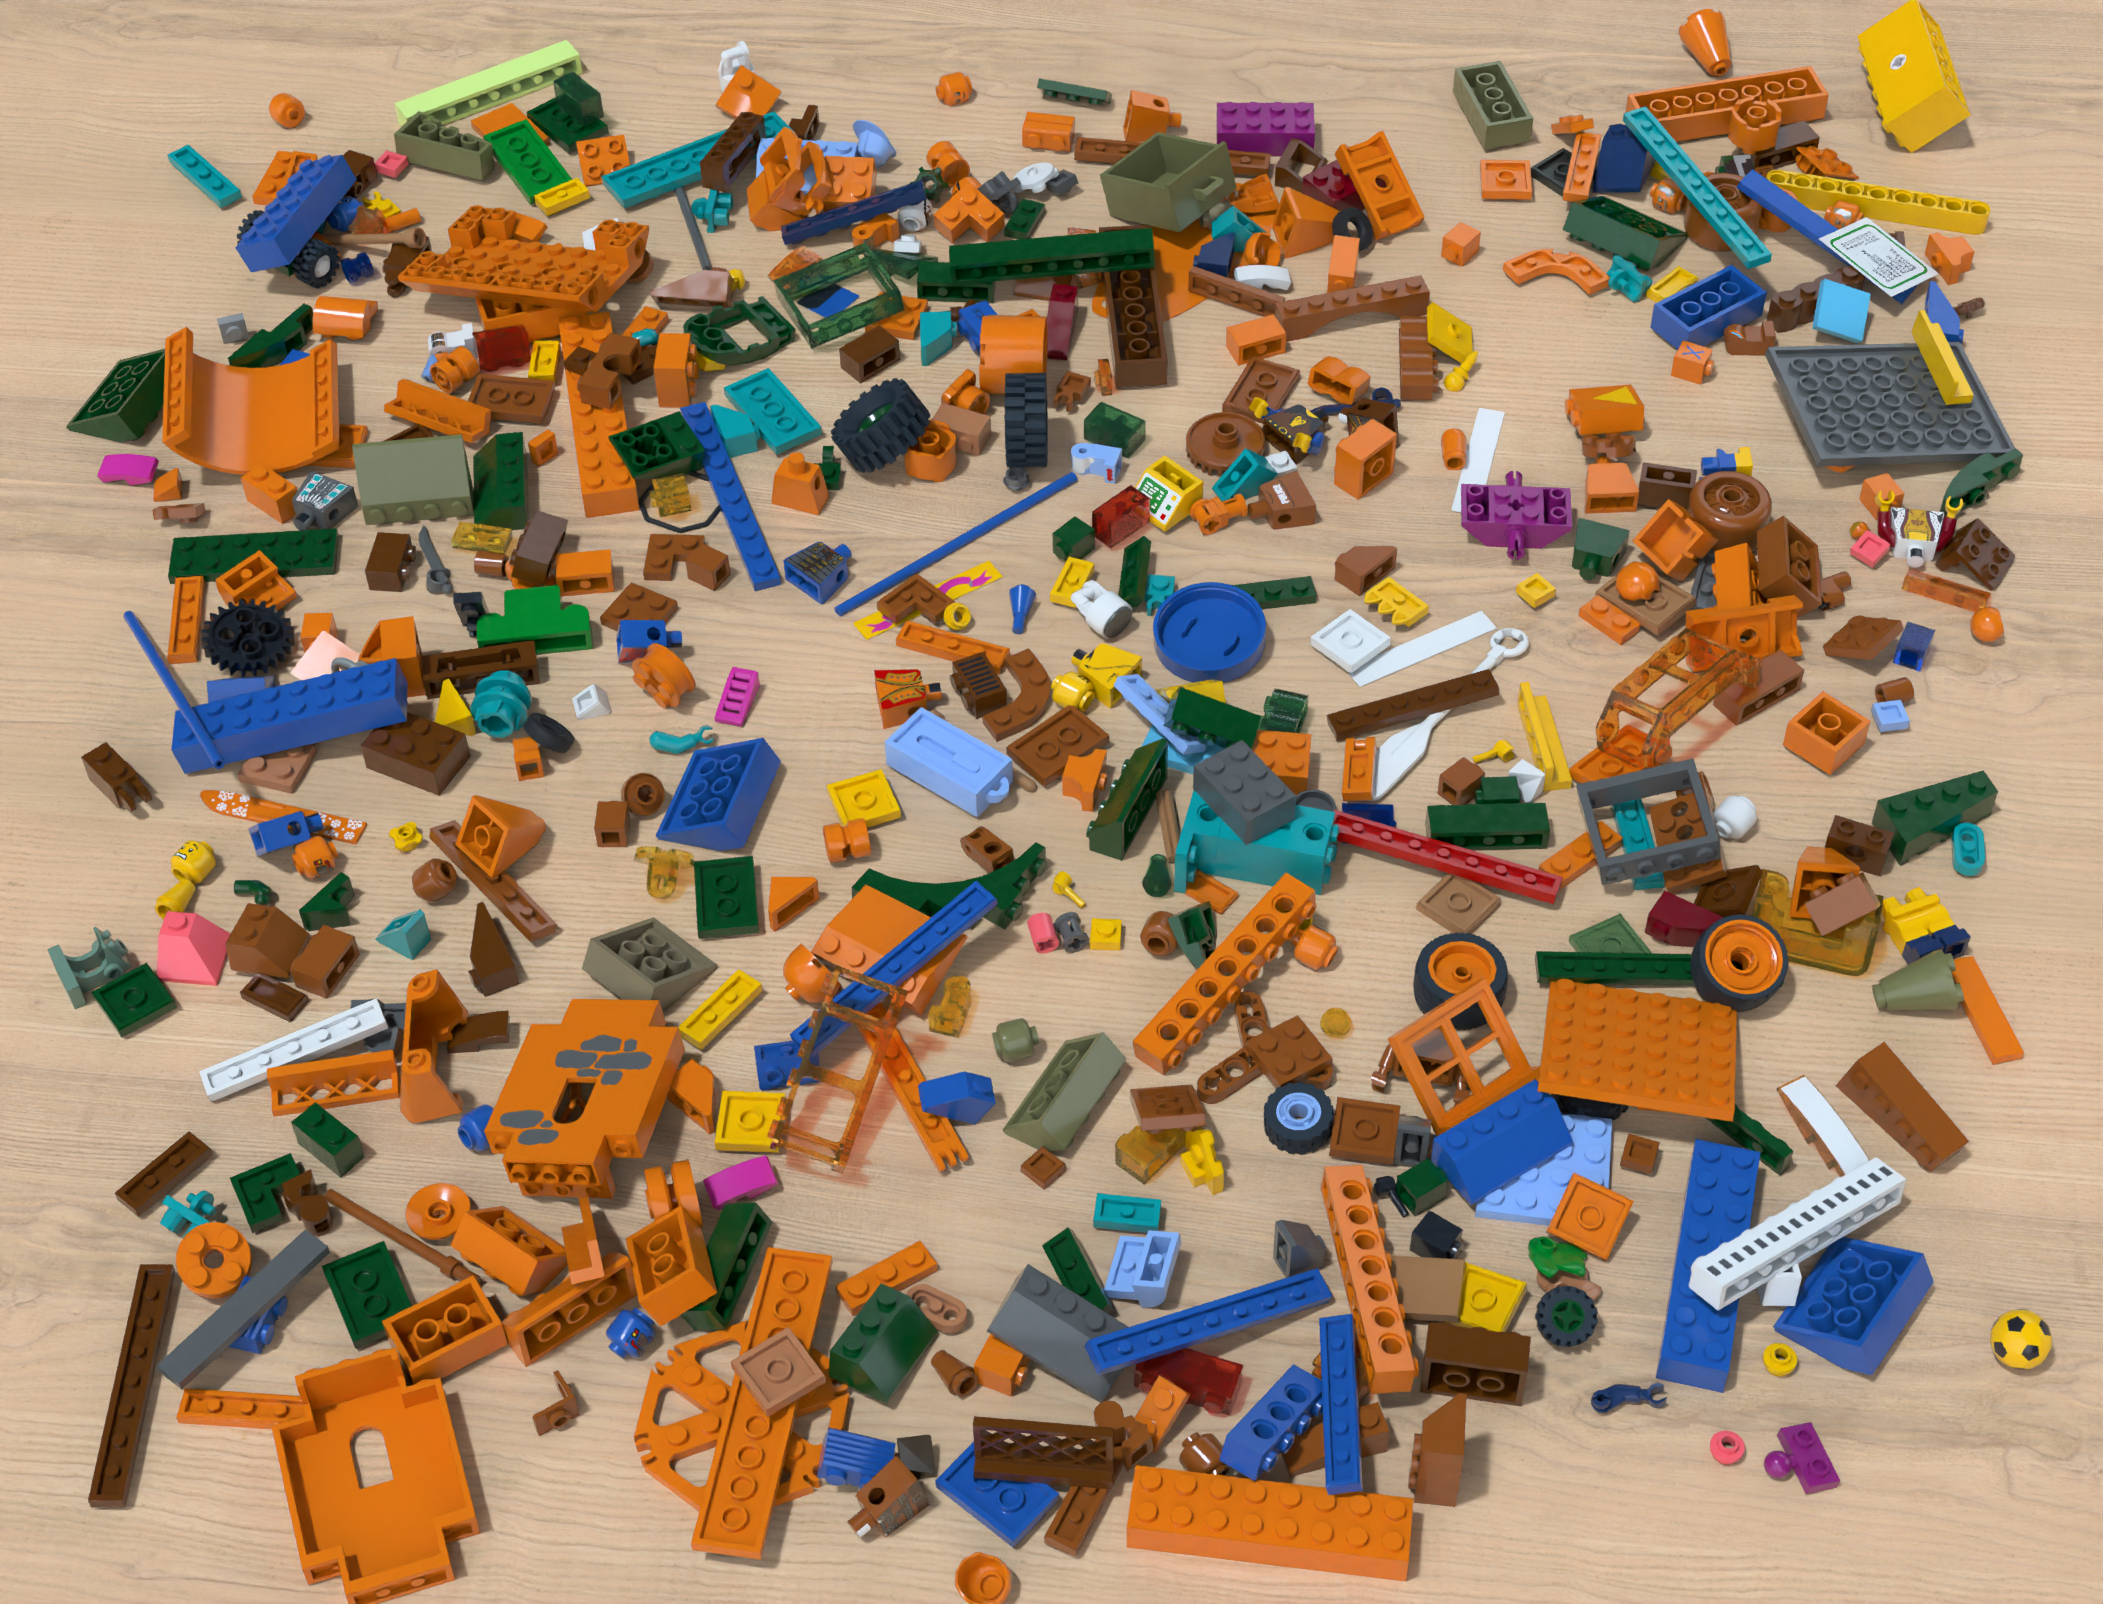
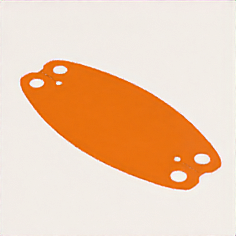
(1175, 258)

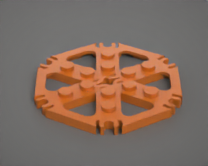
(702, 1431)

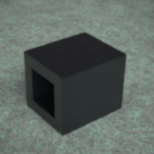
(1436, 1238)

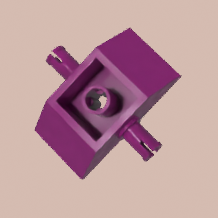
(1515, 514)

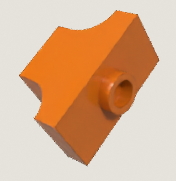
(1949, 256)
(1085, 778)

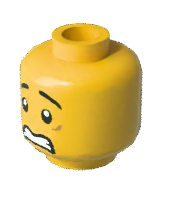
(193, 861)

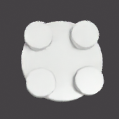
(1035, 177)

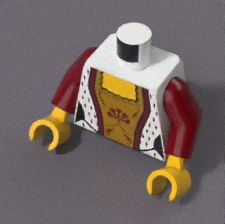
(1915, 532)

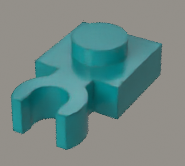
(1158, 590)

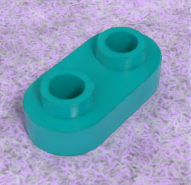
(1968, 849)

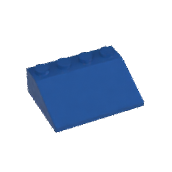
(720, 795)
(1856, 1302)

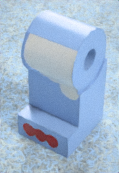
(1097, 460)

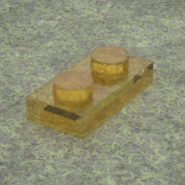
(481, 538)

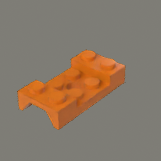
(1388, 208)
(1771, 626)

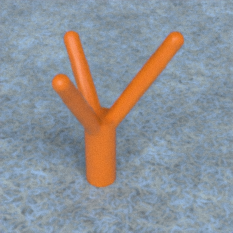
(575, 1099)

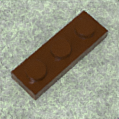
(163, 1173)

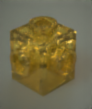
(670, 495)

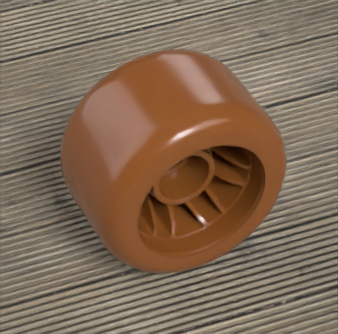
(1699, 228)
(1730, 507)

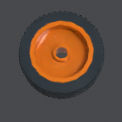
(1452, 965)

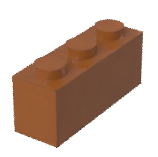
(1779, 679)

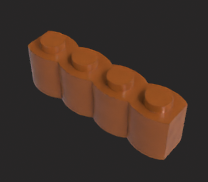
(1416, 359)

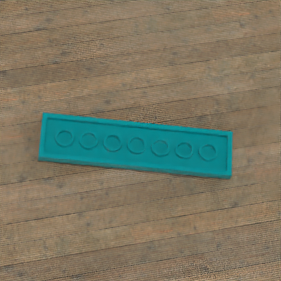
(671, 169)

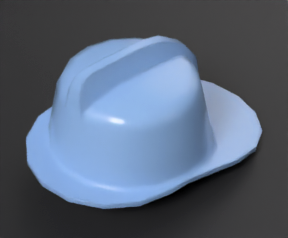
(873, 142)

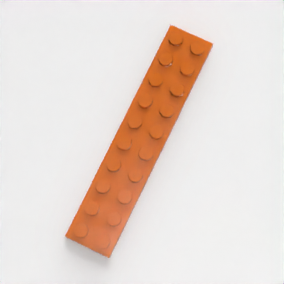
(750, 1444)

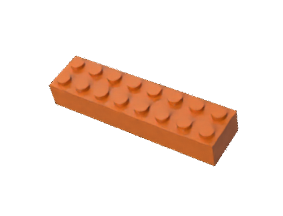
(1707, 107)
(1270, 1523)

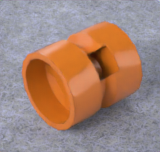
(949, 160)
(454, 369)
(846, 840)

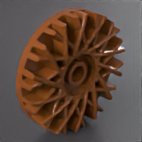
(1221, 438)

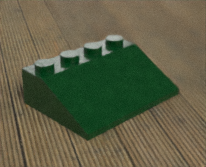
(1623, 231)
(124, 399)

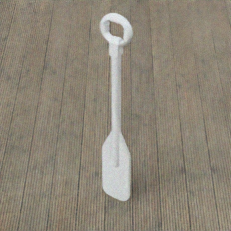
(1408, 746)

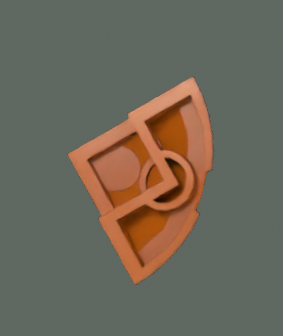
(1255, 196)

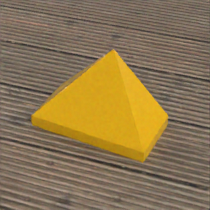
(453, 711)

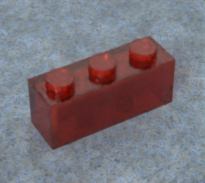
(1208, 1379)

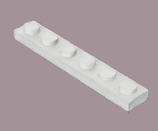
(294, 1049)

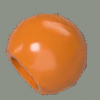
(1987, 624)

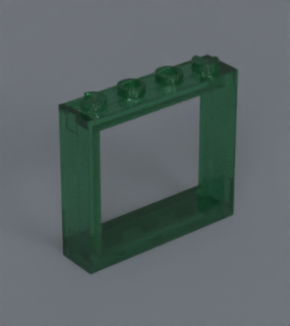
(831, 272)

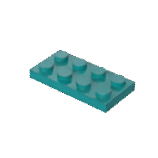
(774, 409)

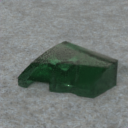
(901, 263)

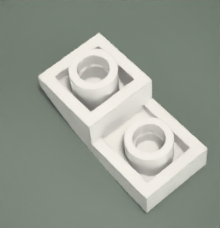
(1258, 275)

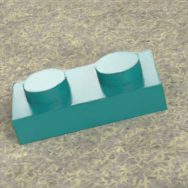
(1126, 1213)

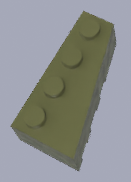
(444, 148)

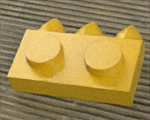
(1397, 601)

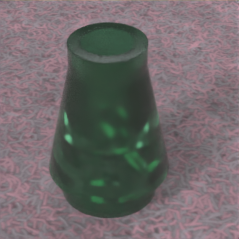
(1157, 877)

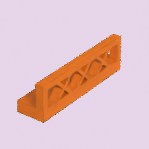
(439, 411)
(334, 1076)
(582, 1247)

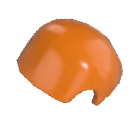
(1262, 250)
(1637, 581)
(983, 1579)

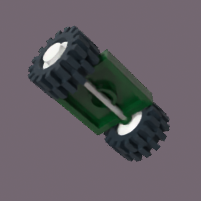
(313, 263)

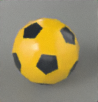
(2021, 1339)

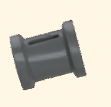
(1071, 932)

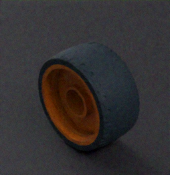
(1748, 943)

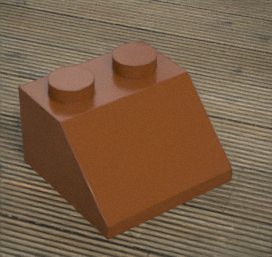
(265, 941)

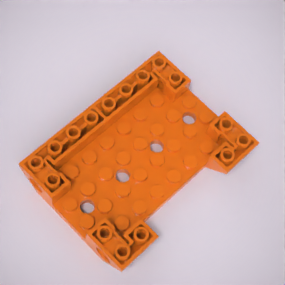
(498, 268)

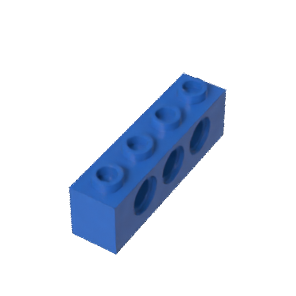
(1273, 1423)

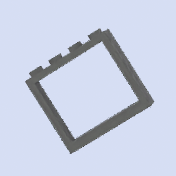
(1642, 785)

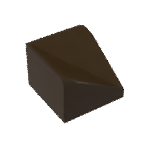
(917, 1455)

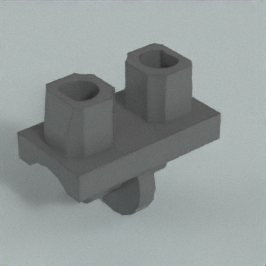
(998, 192)

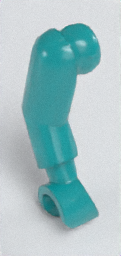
(677, 745)

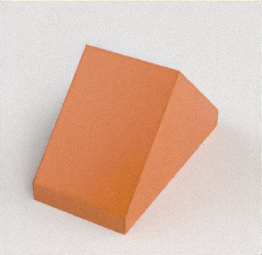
(790, 897)

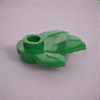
(1552, 1256)

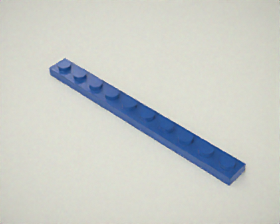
(732, 500)

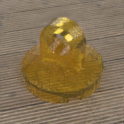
(663, 865)

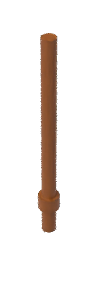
(448, 1265)

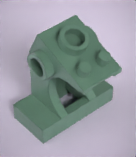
(105, 953)

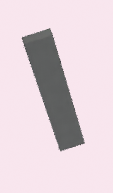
(243, 1309)

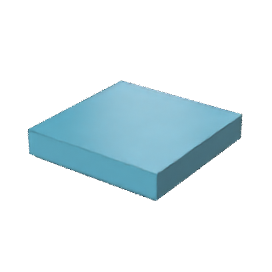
(1841, 311)

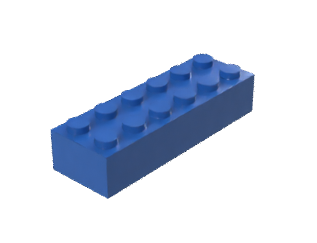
(296, 213)

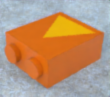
(1605, 409)

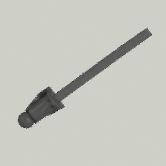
(437, 576)

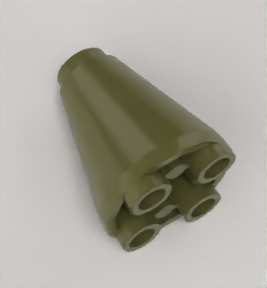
(1921, 986)

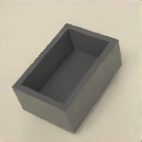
(1244, 792)

